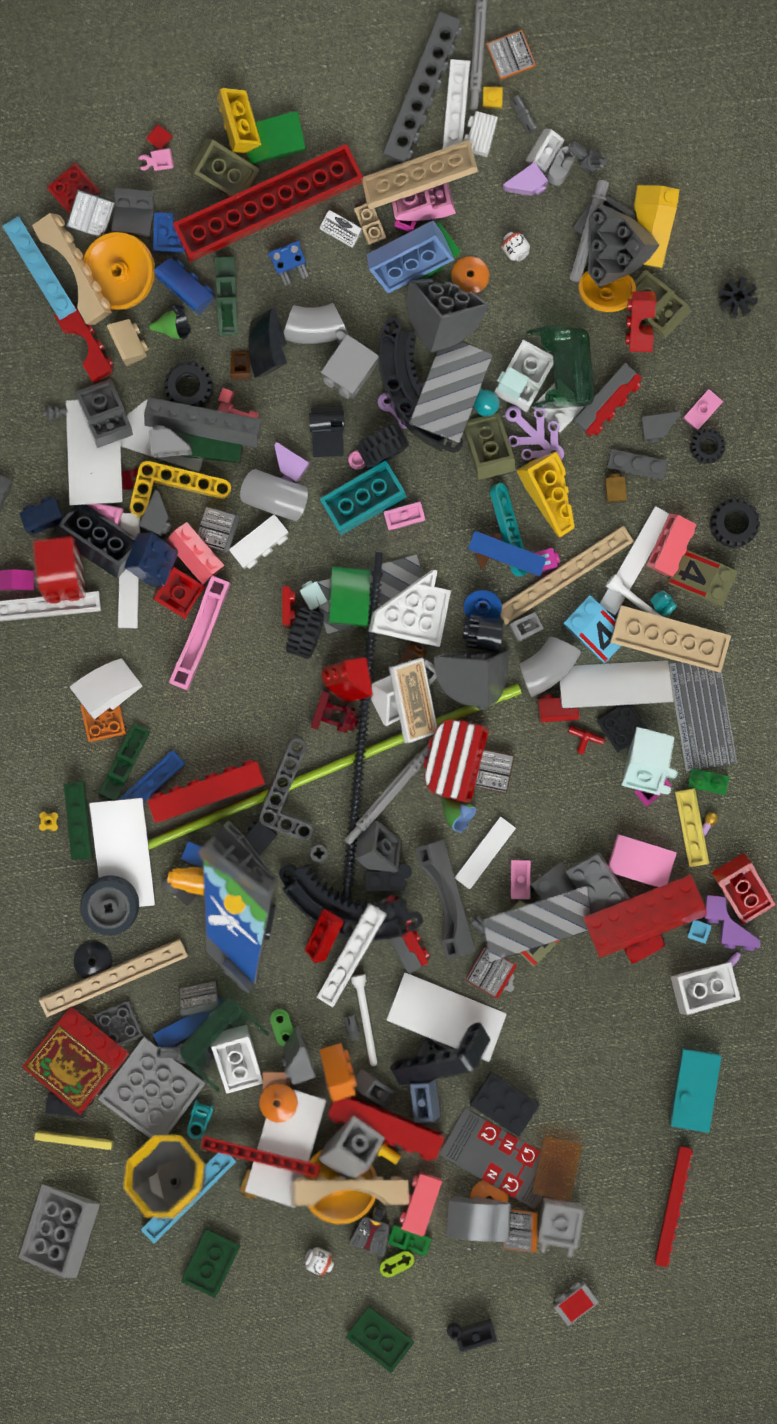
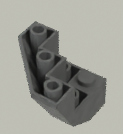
(616, 245)

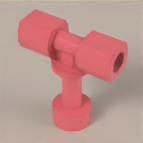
(225, 404)

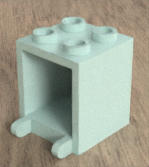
(649, 762)

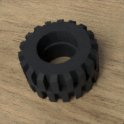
(184, 370)
(382, 445)
(748, 513)
(305, 632)

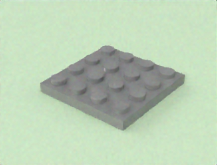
(151, 1090)

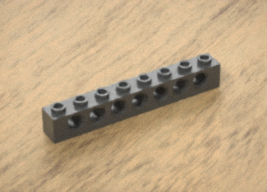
(444, 24)

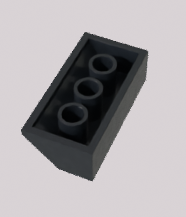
(97, 538)

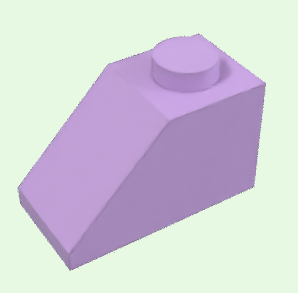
(527, 181)
(290, 464)

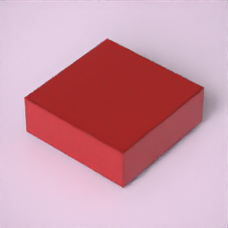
(159, 137)

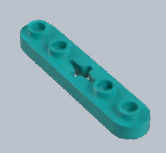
(506, 520)

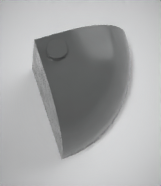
(443, 312)
(473, 677)

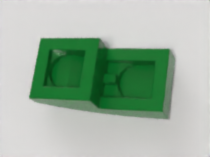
(409, 1241)

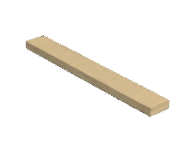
(565, 574)
(113, 977)

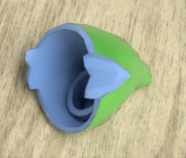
(457, 813)

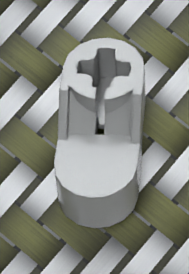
(557, 173)

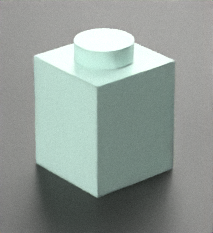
(512, 383)
(309, 594)

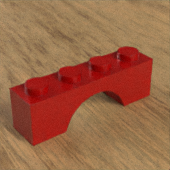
(96, 363)

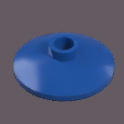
(472, 604)

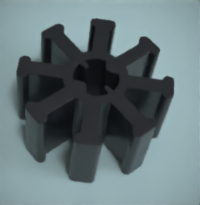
(733, 292)

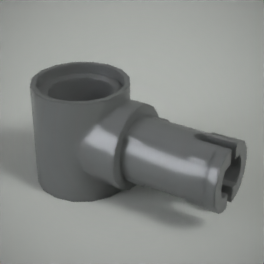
(170, 1052)

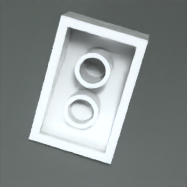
(705, 988)
(236, 1059)

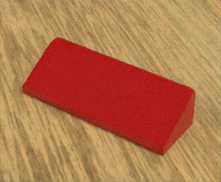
(323, 936)

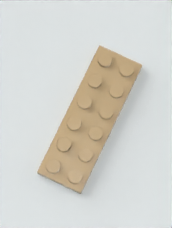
(419, 174)
(670, 638)

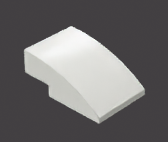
(535, 365)
(106, 687)

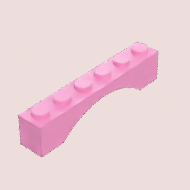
(200, 633)

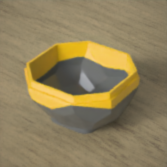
(154, 1170)

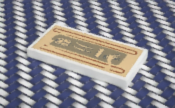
(413, 700)

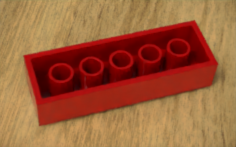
(203, 793)
(645, 916)
(391, 1126)

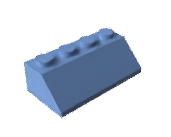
(409, 257)

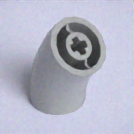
(313, 324)
(274, 494)
(548, 665)

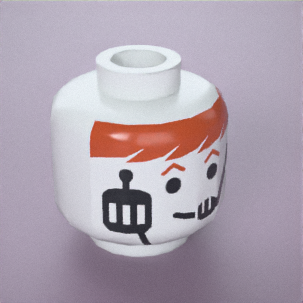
(515, 246)
(318, 1261)

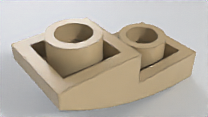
(369, 224)

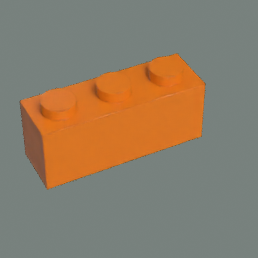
(338, 1071)

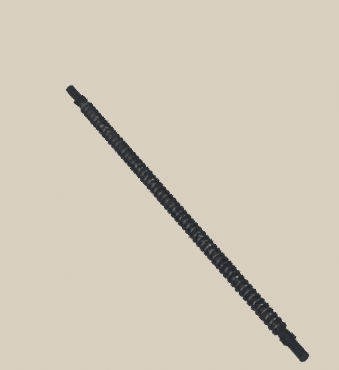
(377, 574)

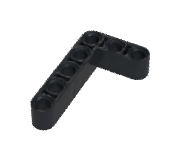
(444, 1063)

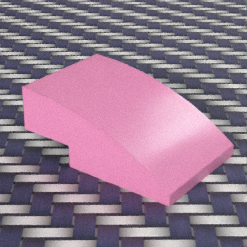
(425, 205)
(641, 861)

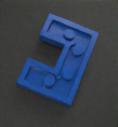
(164, 238)

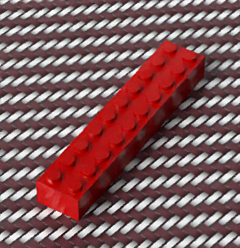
(268, 203)

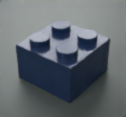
(151, 559)

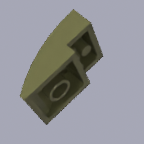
(669, 307)

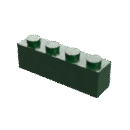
(211, 449)
(78, 821)

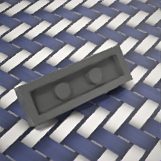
(637, 464)

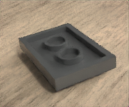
(601, 882)

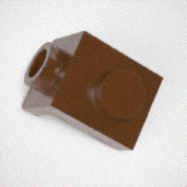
(411, 653)

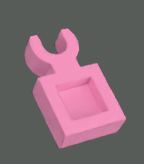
(160, 159)

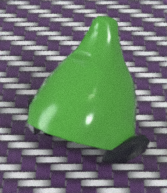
(172, 323)

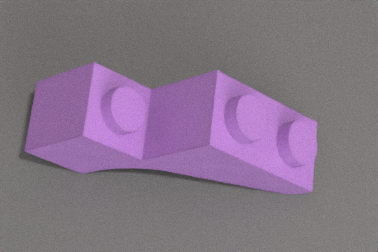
(731, 933)

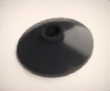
(92, 950)

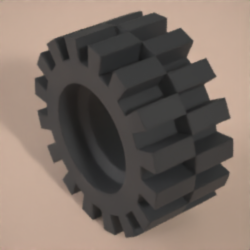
(716, 438)

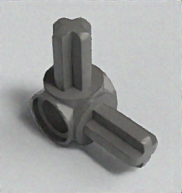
(588, 158)

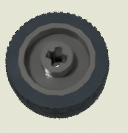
(108, 919)

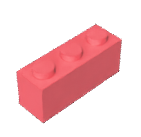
(671, 545)
(195, 553)
(420, 1203)

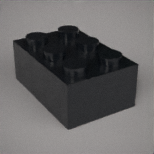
(504, 1104)

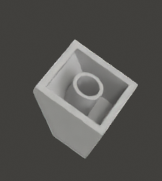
(166, 443)

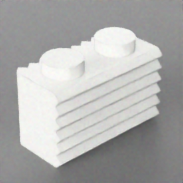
(481, 132)

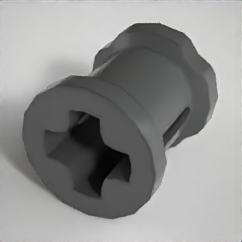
(314, 849)

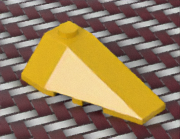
(656, 212)
(547, 487)

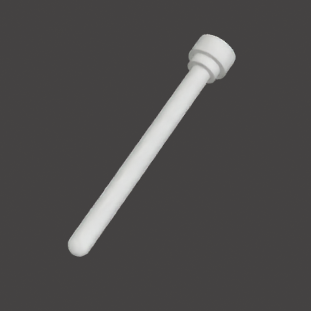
(615, 584)
(359, 983)

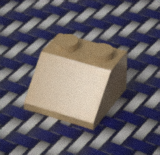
(127, 341)

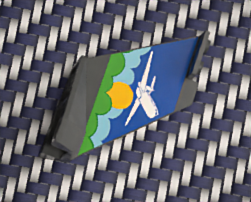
(236, 904)

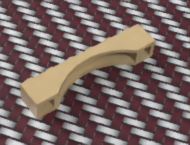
(90, 299)
(387, 1191)

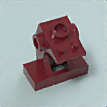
(324, 712)

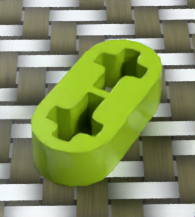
(399, 1267)

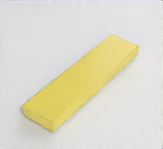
(692, 827)
(74, 1140)

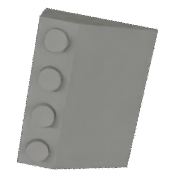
(59, 1231)

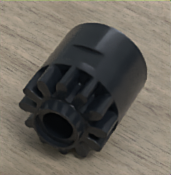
(483, 633)

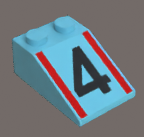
(593, 628)

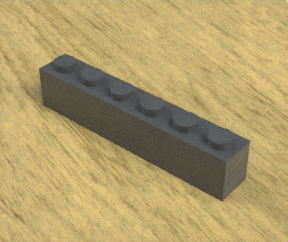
(203, 422)

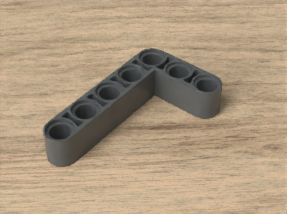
(282, 791)

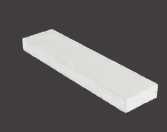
(485, 853)

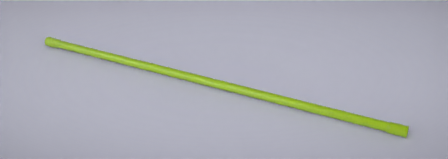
(508, 693)

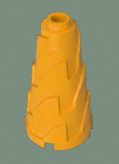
(187, 879)

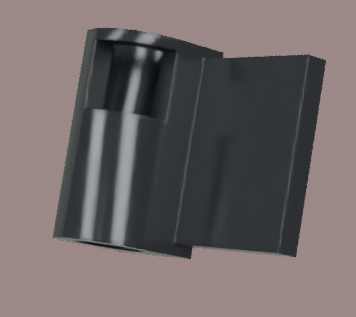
(327, 431)

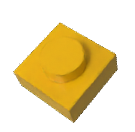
(492, 97)

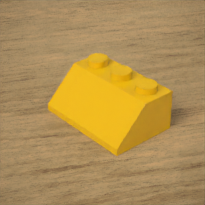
(238, 120)

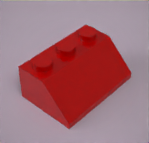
(348, 680)

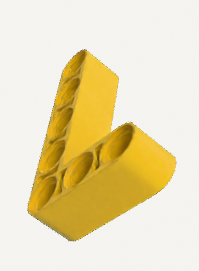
(174, 481)

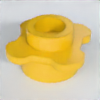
(52, 825)

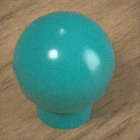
(486, 403)

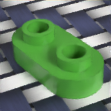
(281, 1028)

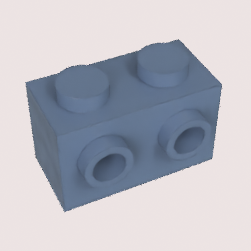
(425, 1101)

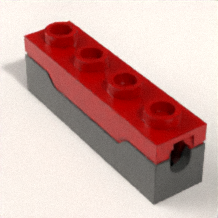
(607, 400)
(408, 947)

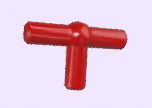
(585, 737)

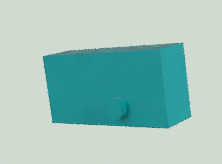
(363, 498)
(695, 1090)

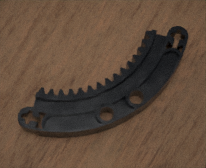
(398, 367)
(312, 897)

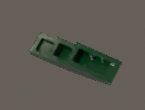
(226, 295)
(124, 762)

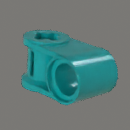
(199, 1118)

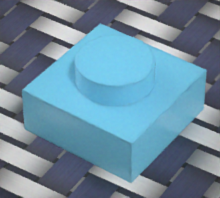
(699, 931)

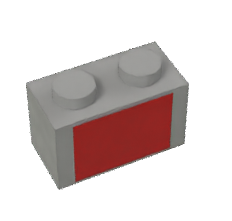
(575, 1302)

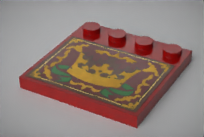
(75, 1060)

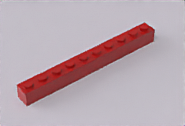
(260, 1156)
(672, 1207)

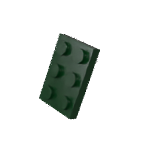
(210, 1263)
(379, 1339)

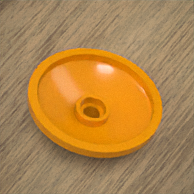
(609, 297)

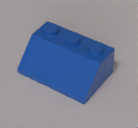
(184, 285)

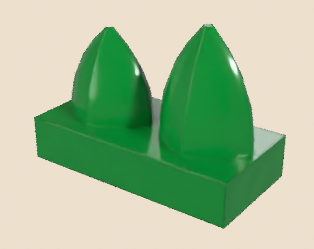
(708, 781)

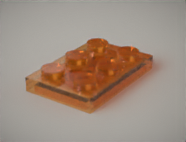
(557, 1168)

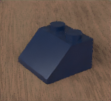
(41, 516)

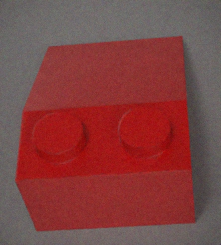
(743, 888)

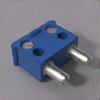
(286, 256)

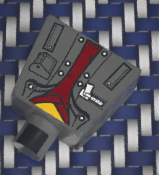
(371, 1233)

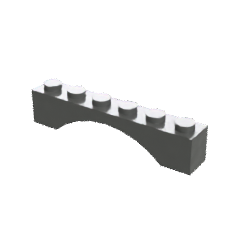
(456, 933)

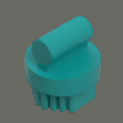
(663, 603)

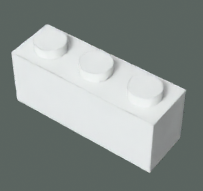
(259, 542)

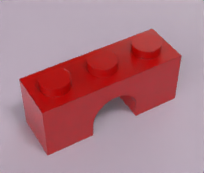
(641, 306)

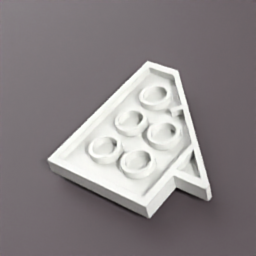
(414, 613)

